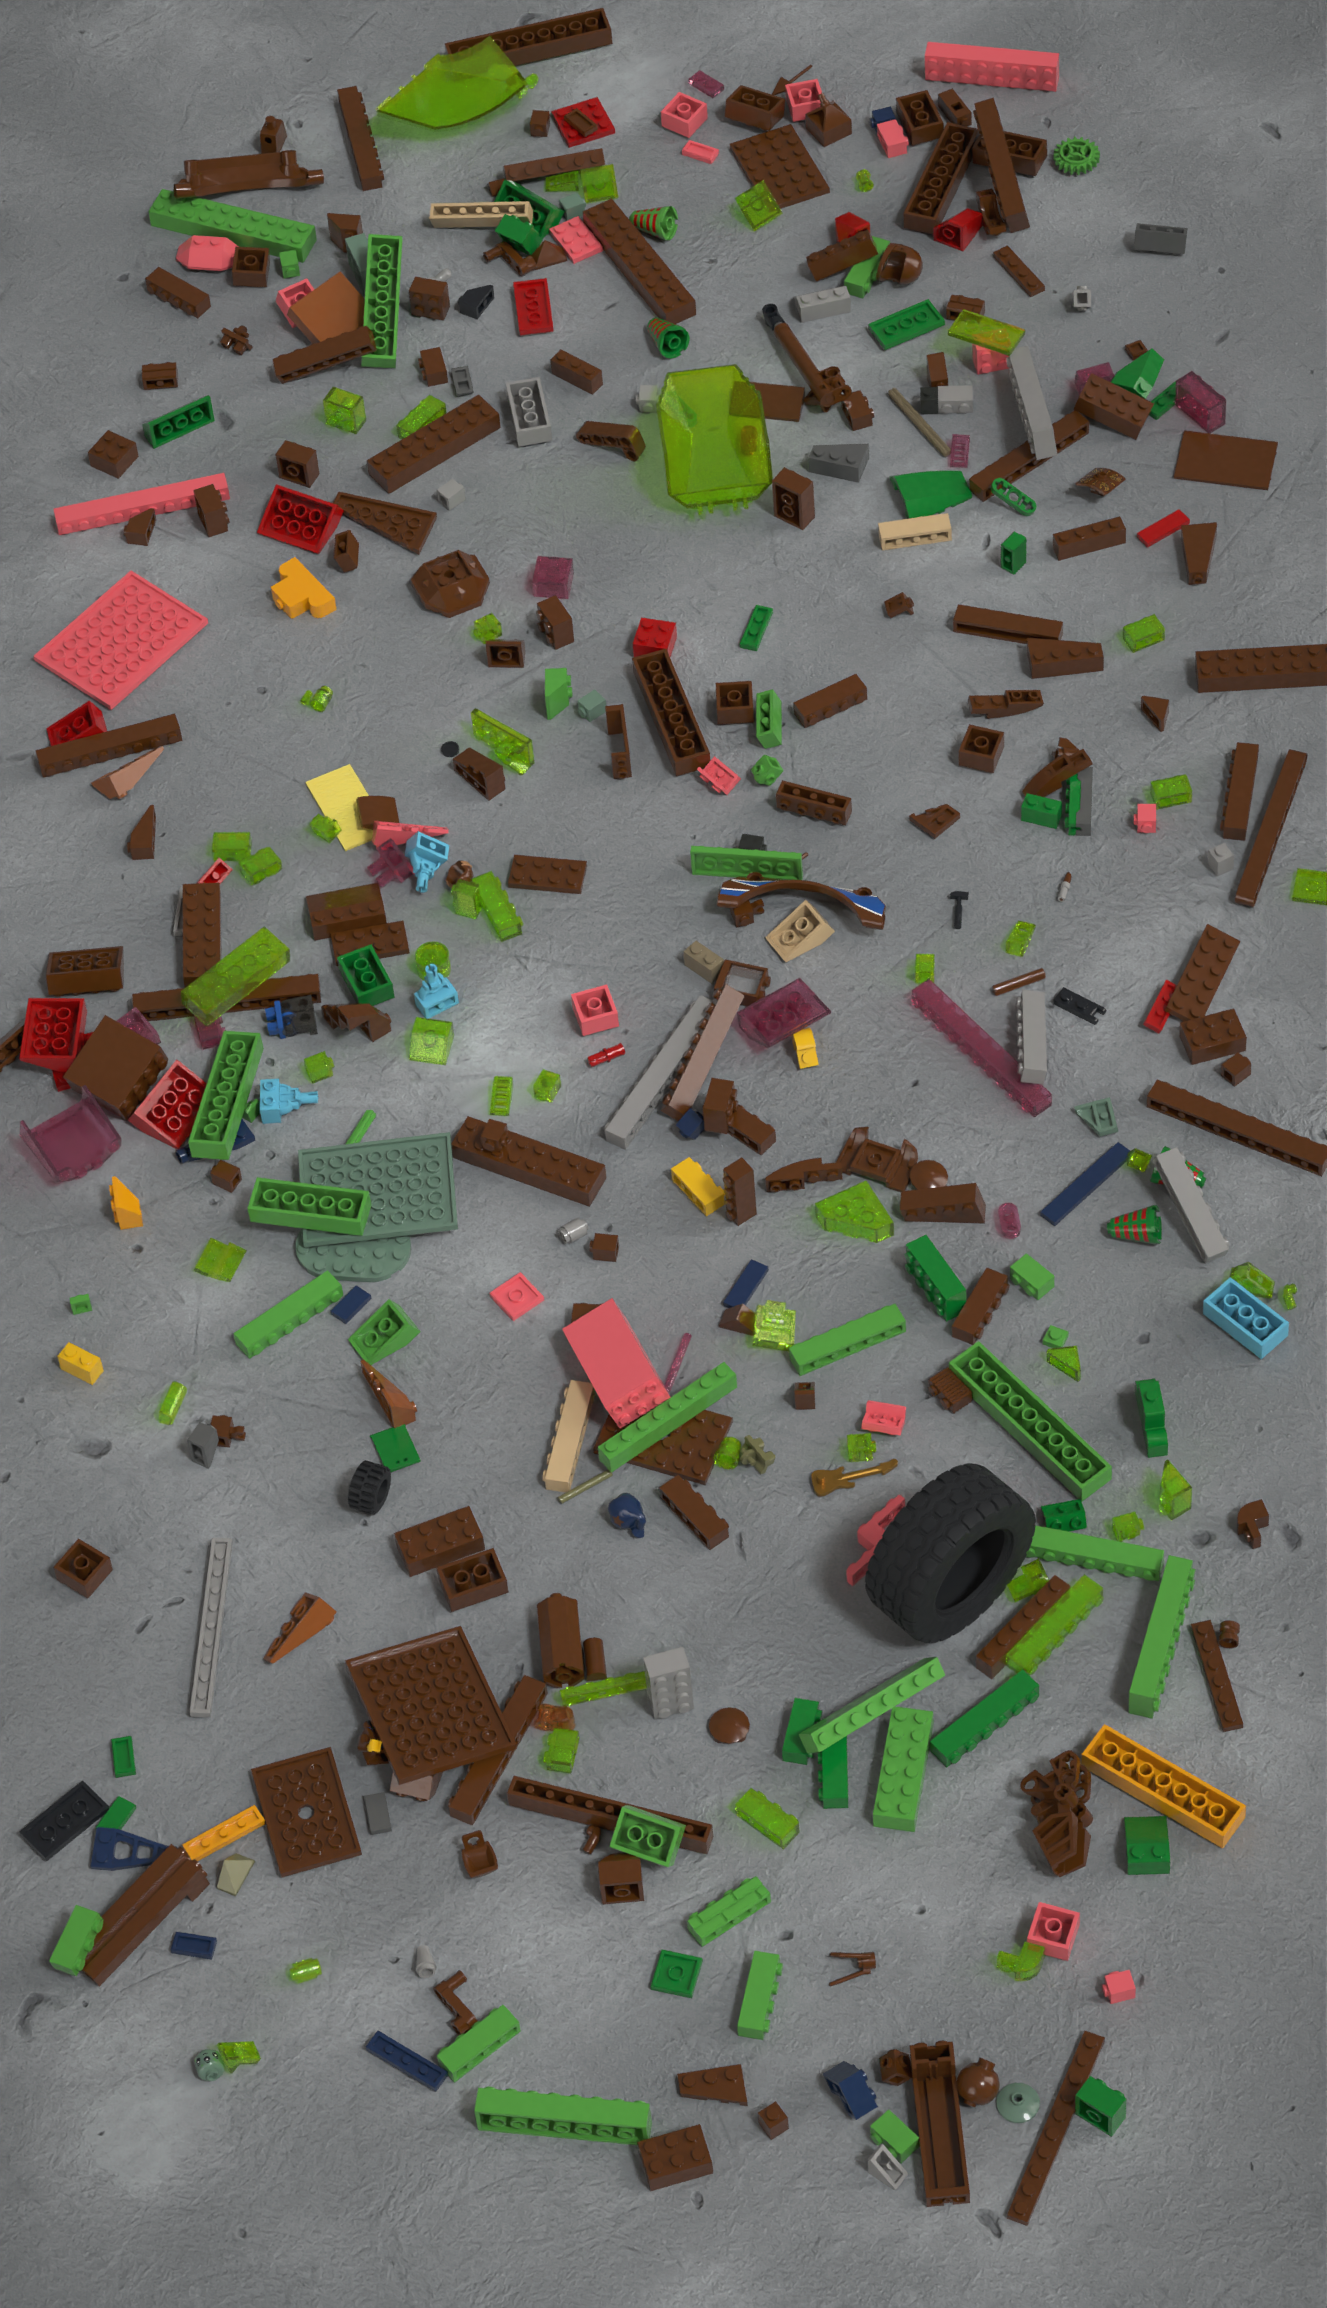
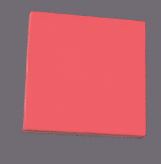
(516, 1296)

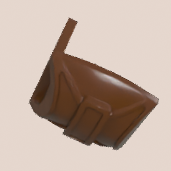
(480, 1857)

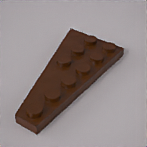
(397, 522)

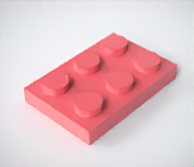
(576, 239)

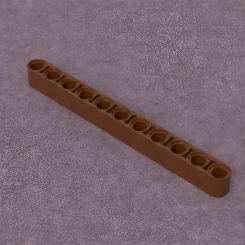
(1271, 828)

